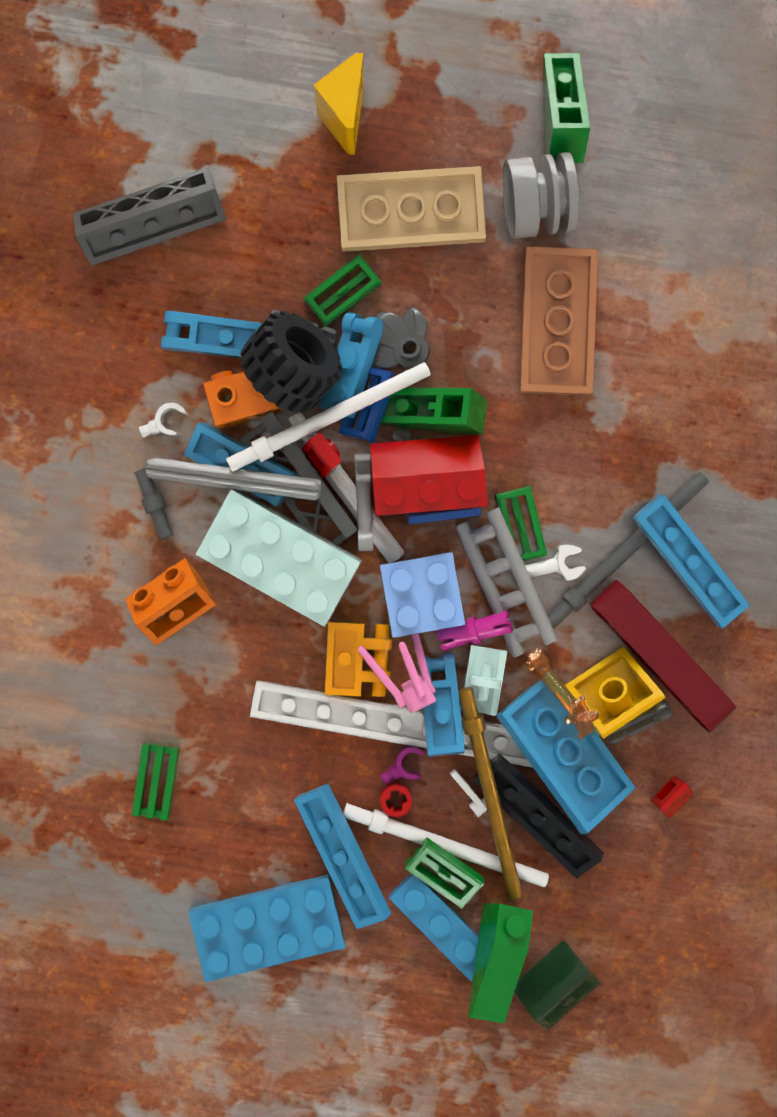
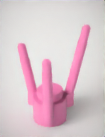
(417, 691)

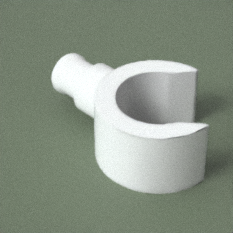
(157, 425)

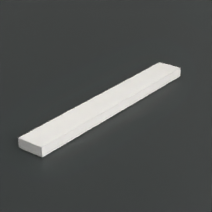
(364, 719)

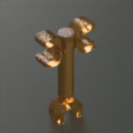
(578, 711)

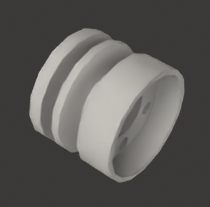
(543, 195)

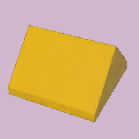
(340, 100)
(616, 690)

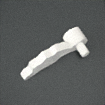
(478, 805)

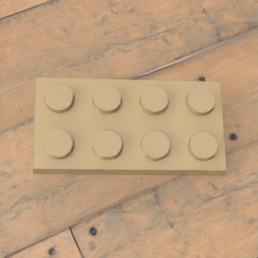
(411, 208)

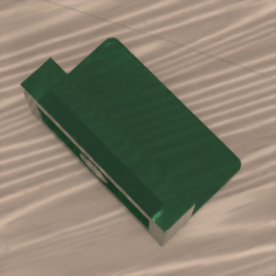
(555, 985)

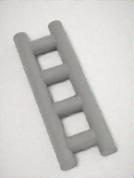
(513, 561)

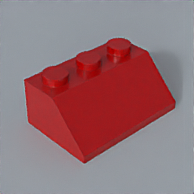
(428, 475)

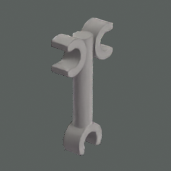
(363, 497)

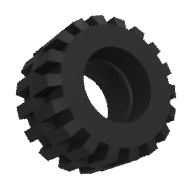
(291, 362)

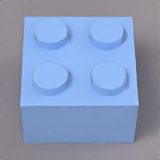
(422, 594)

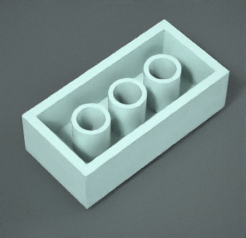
(279, 557)

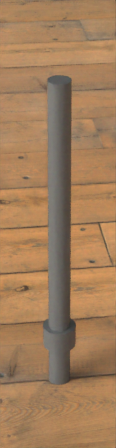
(576, 598)

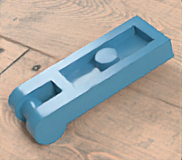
(207, 334)
(355, 358)
(443, 717)

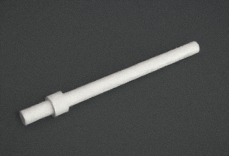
(264, 448)
(378, 822)

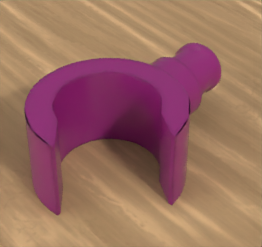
(397, 770)

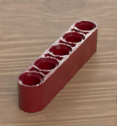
(662, 656)

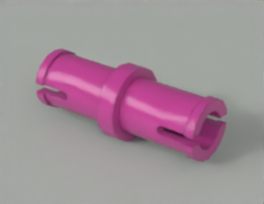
(475, 631)

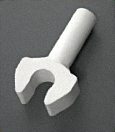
(557, 564)

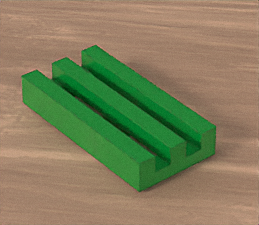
(349, 303)
(533, 516)
(151, 811)
(448, 868)

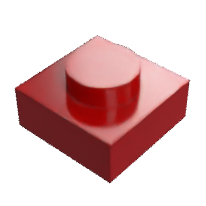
(322, 454)

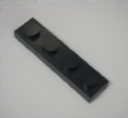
(543, 819)

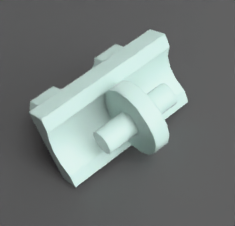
(485, 676)

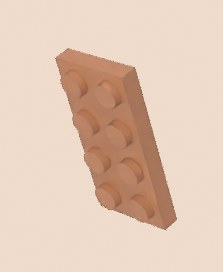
(558, 321)

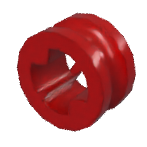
(386, 795)

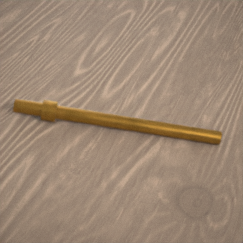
(474, 726)

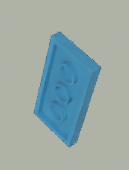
(575, 770)
(267, 928)

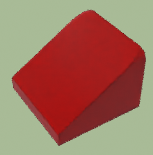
(672, 796)

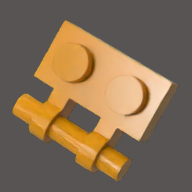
(345, 663)

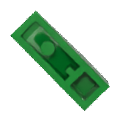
(565, 106)
(437, 410)
(499, 960)

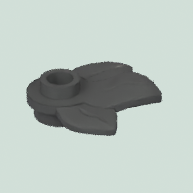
(398, 335)

